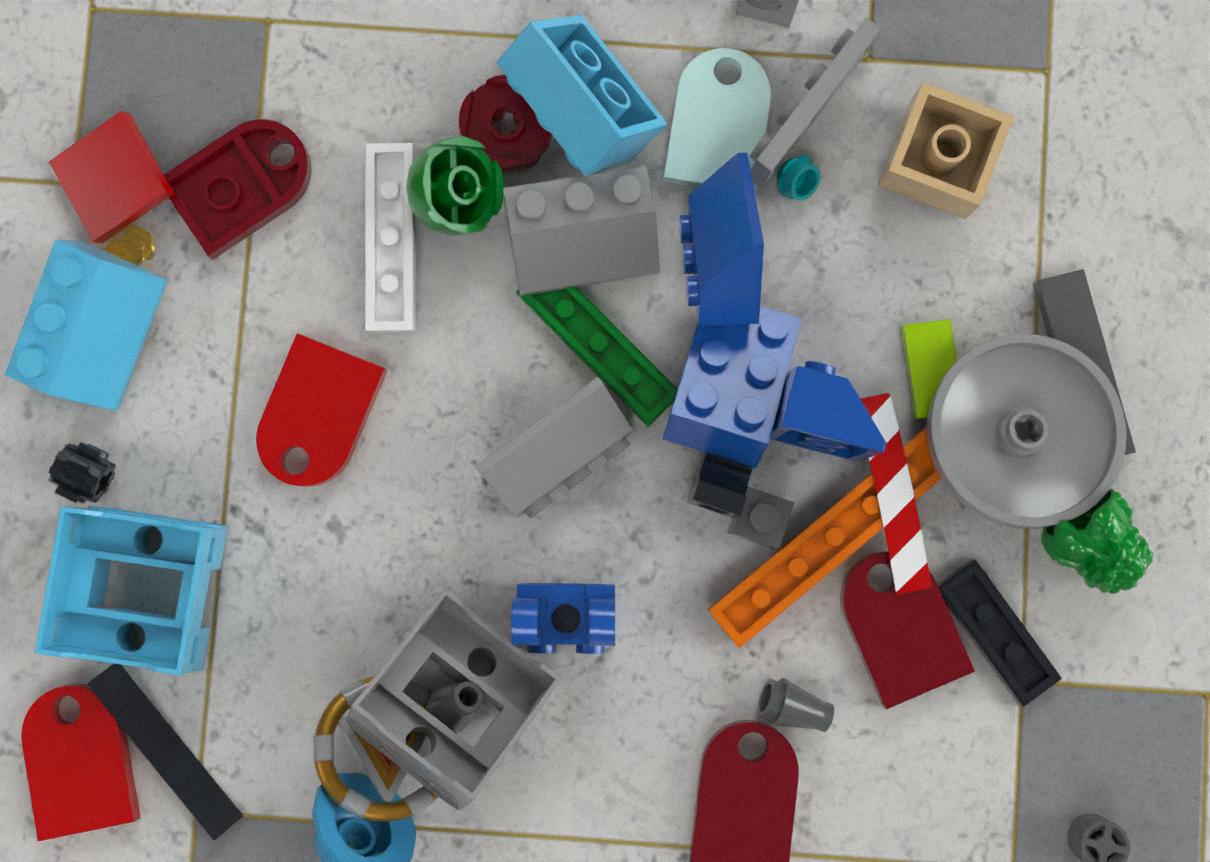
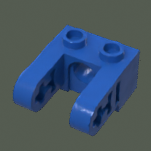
(534, 610)

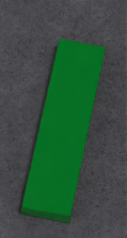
(605, 351)

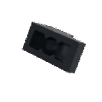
(720, 486)

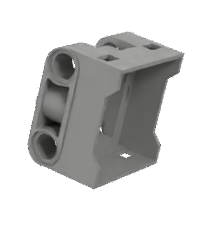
(514, 688)

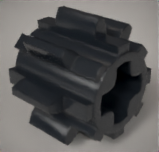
(82, 473)

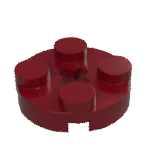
(490, 103)

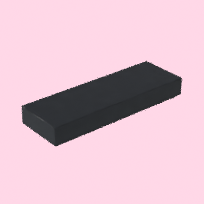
(998, 633)

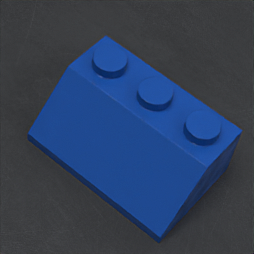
(724, 247)
(825, 415)

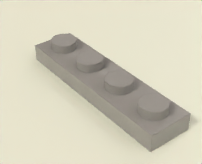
(822, 87)

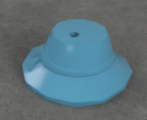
(348, 838)

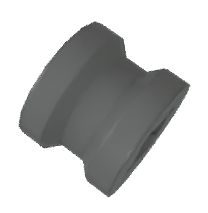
(1110, 846)

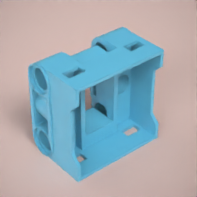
(80, 580)

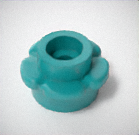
(798, 178)

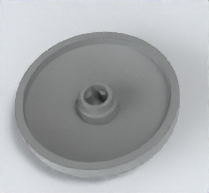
(1026, 431)

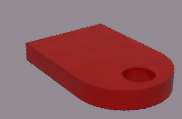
(317, 407)
(79, 769)

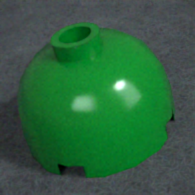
(455, 186)

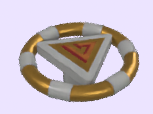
(382, 772)

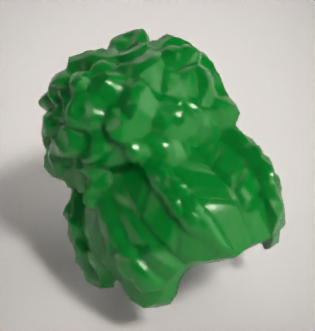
(1101, 545)

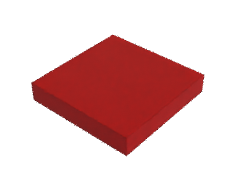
(111, 177)

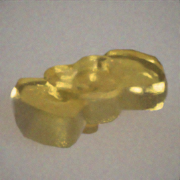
(134, 247)

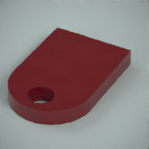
(235, 187)
(902, 638)
(742, 802)

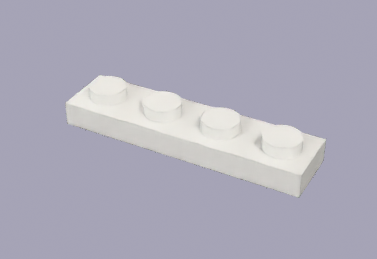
(389, 240)

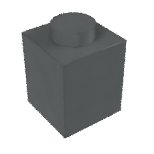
(762, 519)

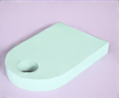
(715, 118)

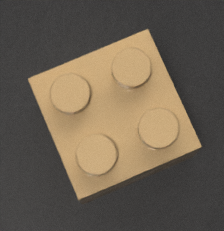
(945, 151)

